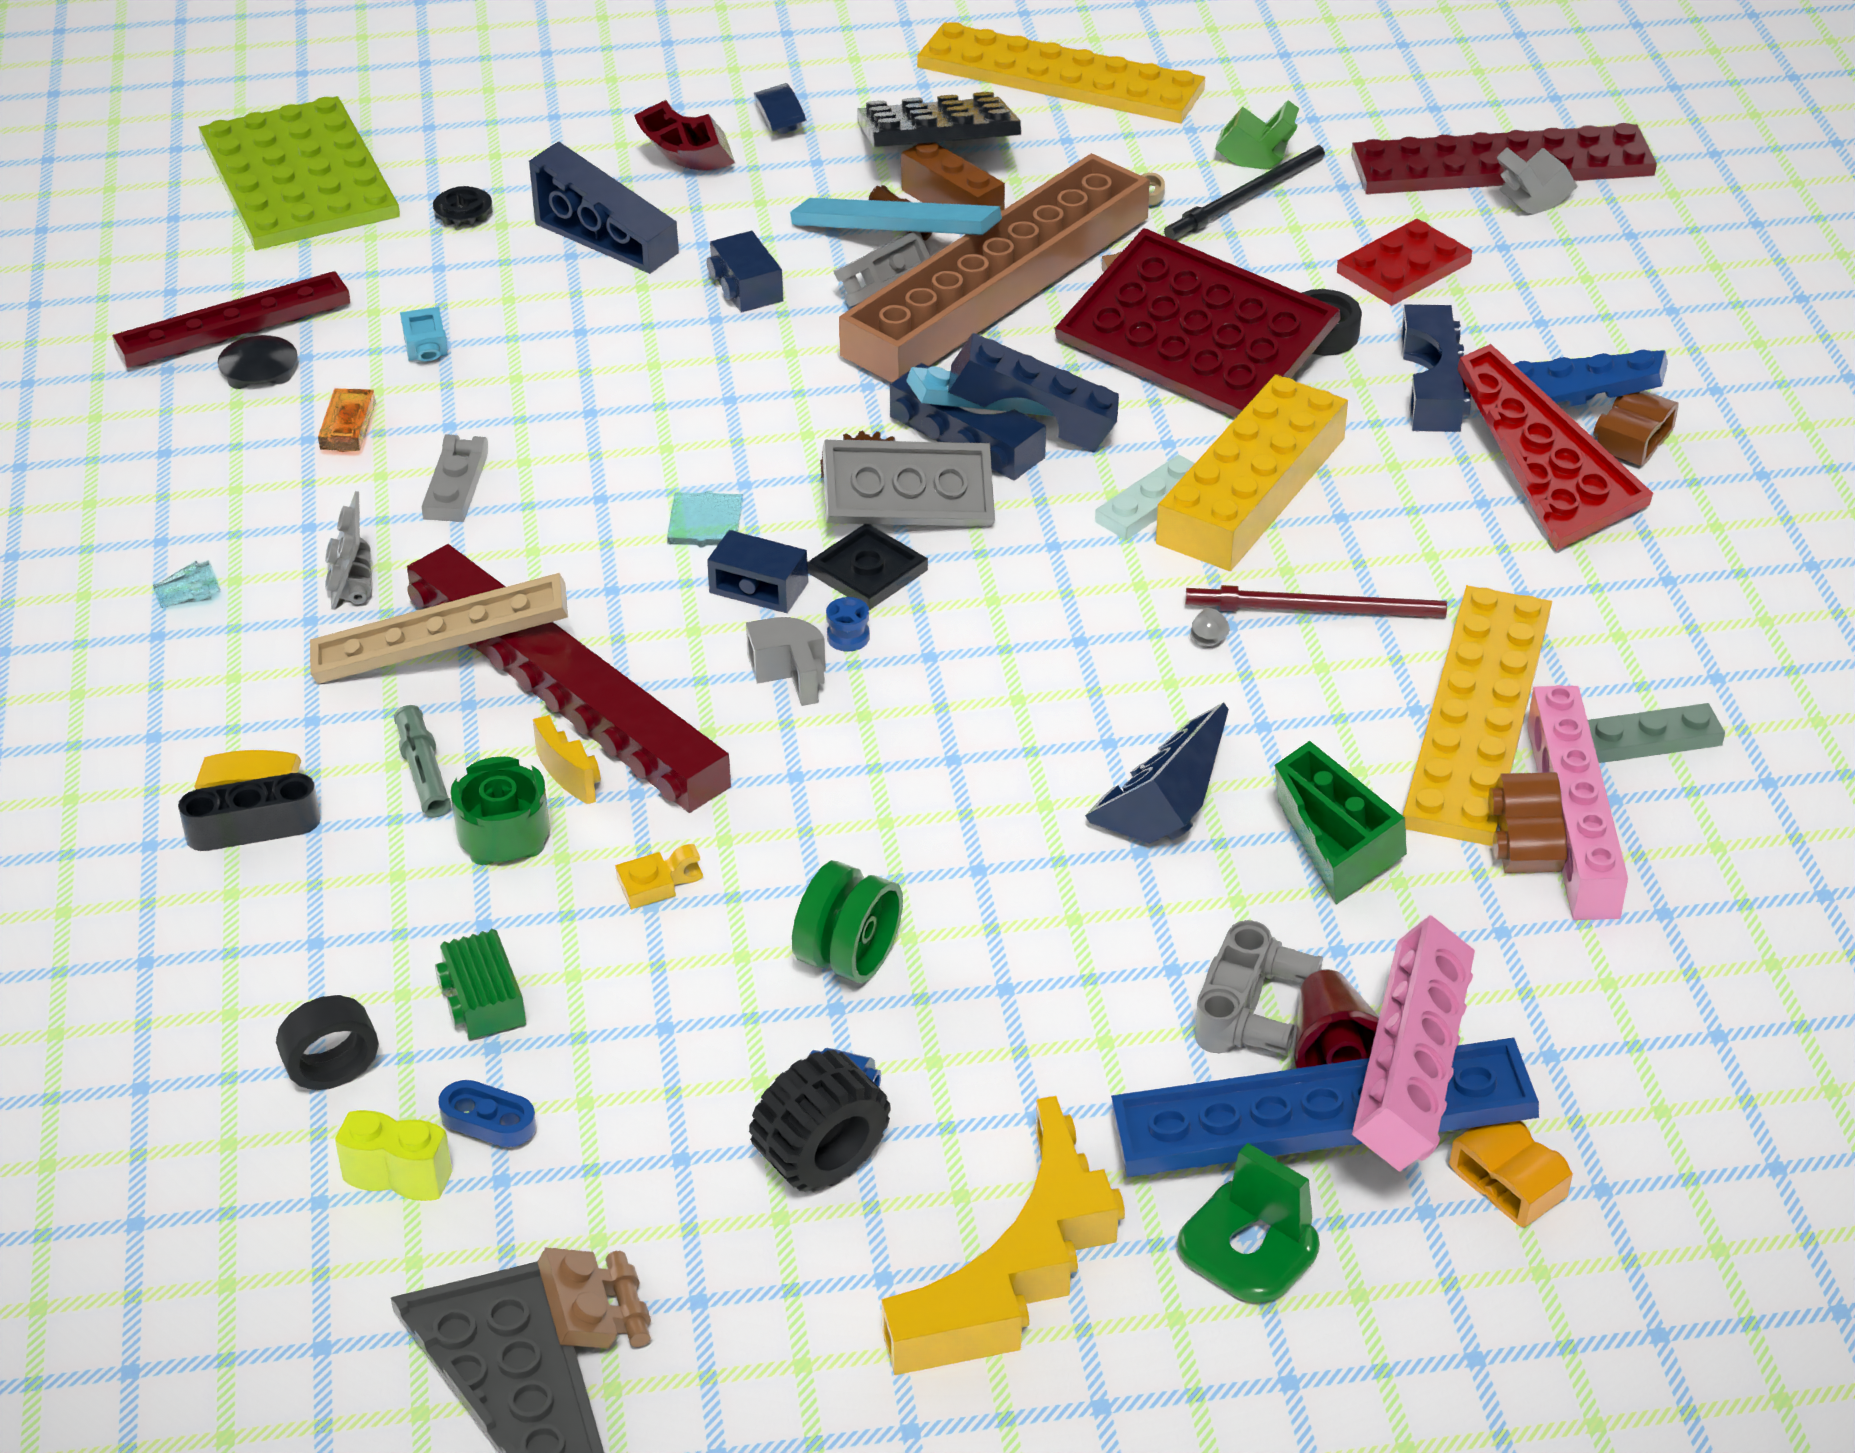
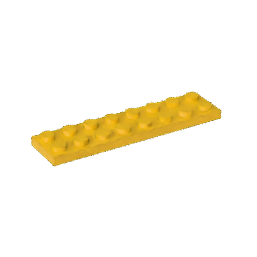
(1062, 72)
(1477, 714)

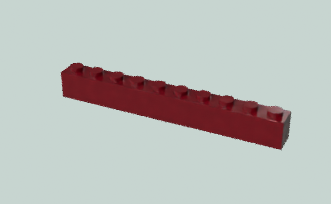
(585, 689)

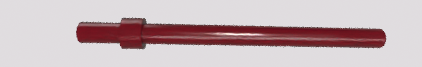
(1230, 598)

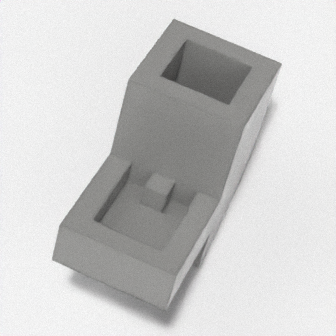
(1535, 184)
(787, 649)

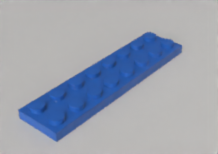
(1302, 1109)

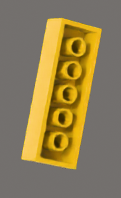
(1251, 472)

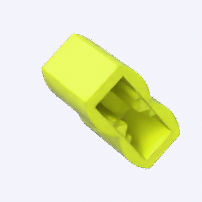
(393, 1155)

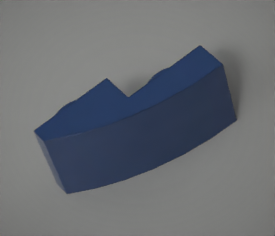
(780, 108)

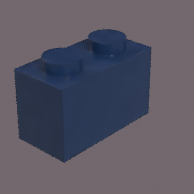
(745, 271)
(757, 571)

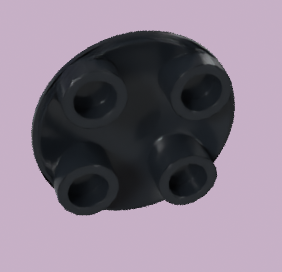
(257, 361)

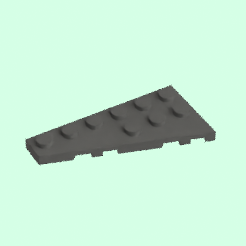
(504, 1360)

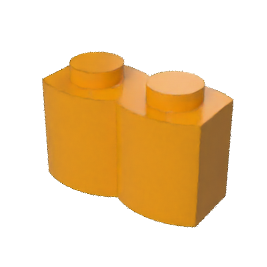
(1512, 1170)

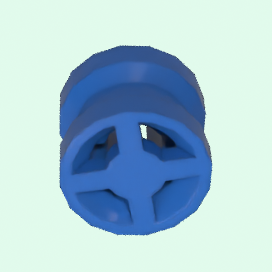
(847, 624)

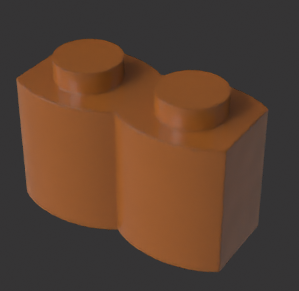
(1636, 425)
(1529, 822)

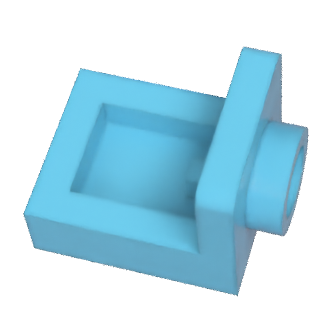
(424, 334)

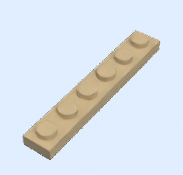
(438, 628)

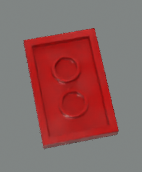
(1404, 261)

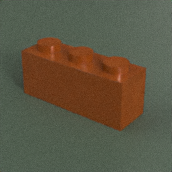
(942, 177)

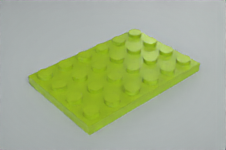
(298, 172)

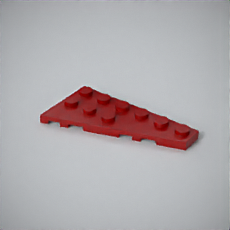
(1558, 464)

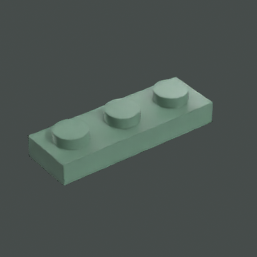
(1656, 732)

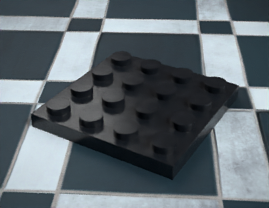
(937, 121)

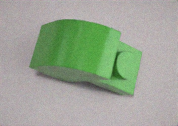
(1255, 143)

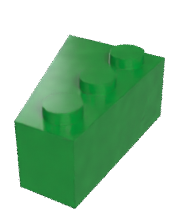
(1338, 820)

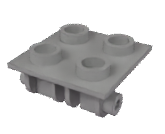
(349, 559)

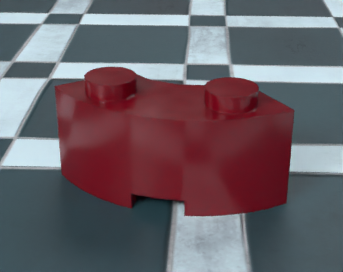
(686, 140)

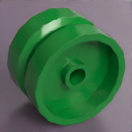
(847, 921)

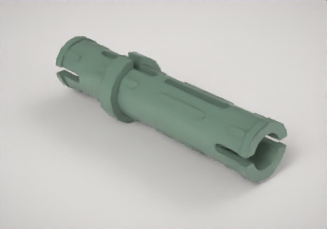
(418, 748)

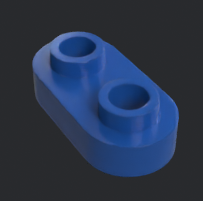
(492, 1115)

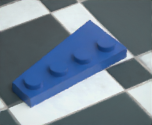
(1583, 378)

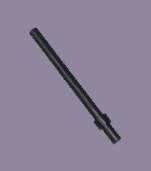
(1199, 216)

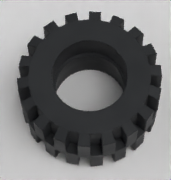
(819, 1120)

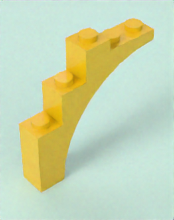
(986, 1301)

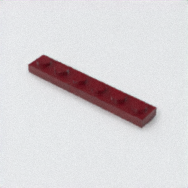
(230, 319)

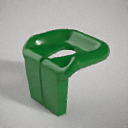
(1257, 1192)

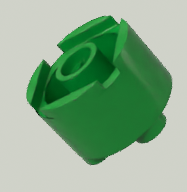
(500, 810)

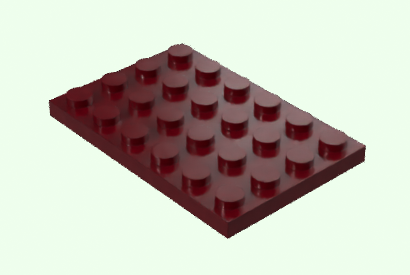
(1196, 322)

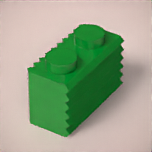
(481, 985)

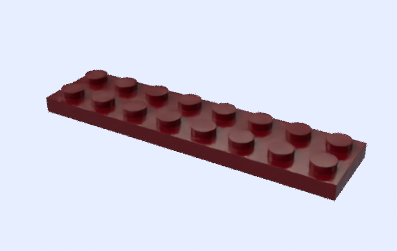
(1471, 160)

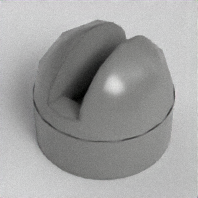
(1209, 627)

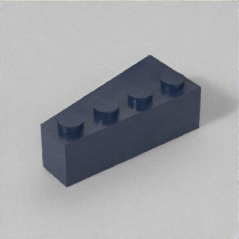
(599, 211)

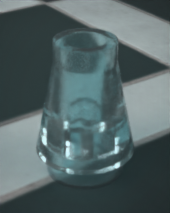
(188, 585)

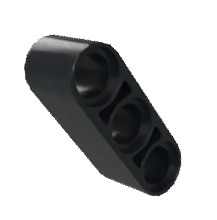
(249, 811)

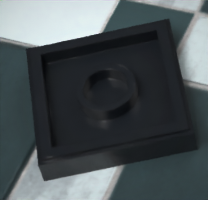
(868, 565)

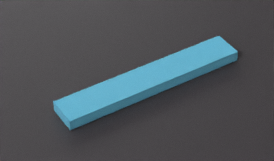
(896, 216)

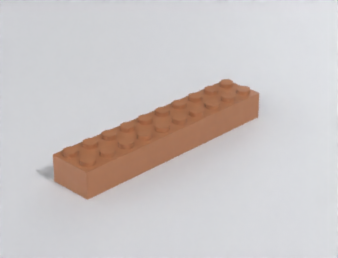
(992, 273)

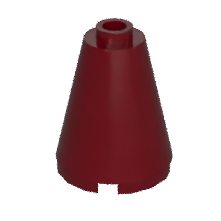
(1332, 1021)

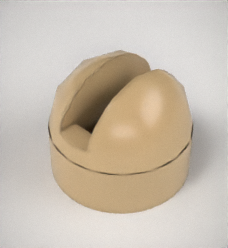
(1159, 183)

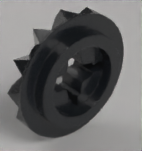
(473, 201)

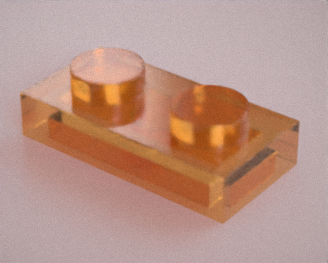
(347, 419)

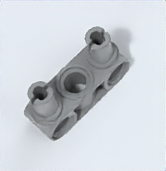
(1235, 986)

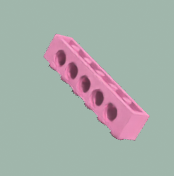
(1564, 744)
(1415, 1045)

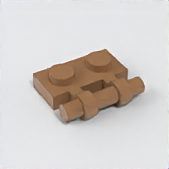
(580, 1302)

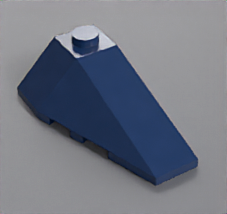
(1167, 786)

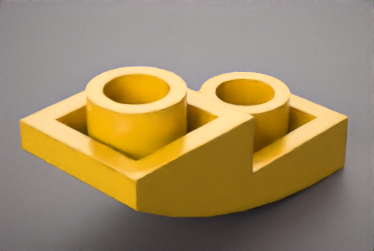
(566, 760)
(245, 766)

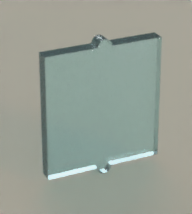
(703, 518)

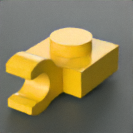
(653, 879)

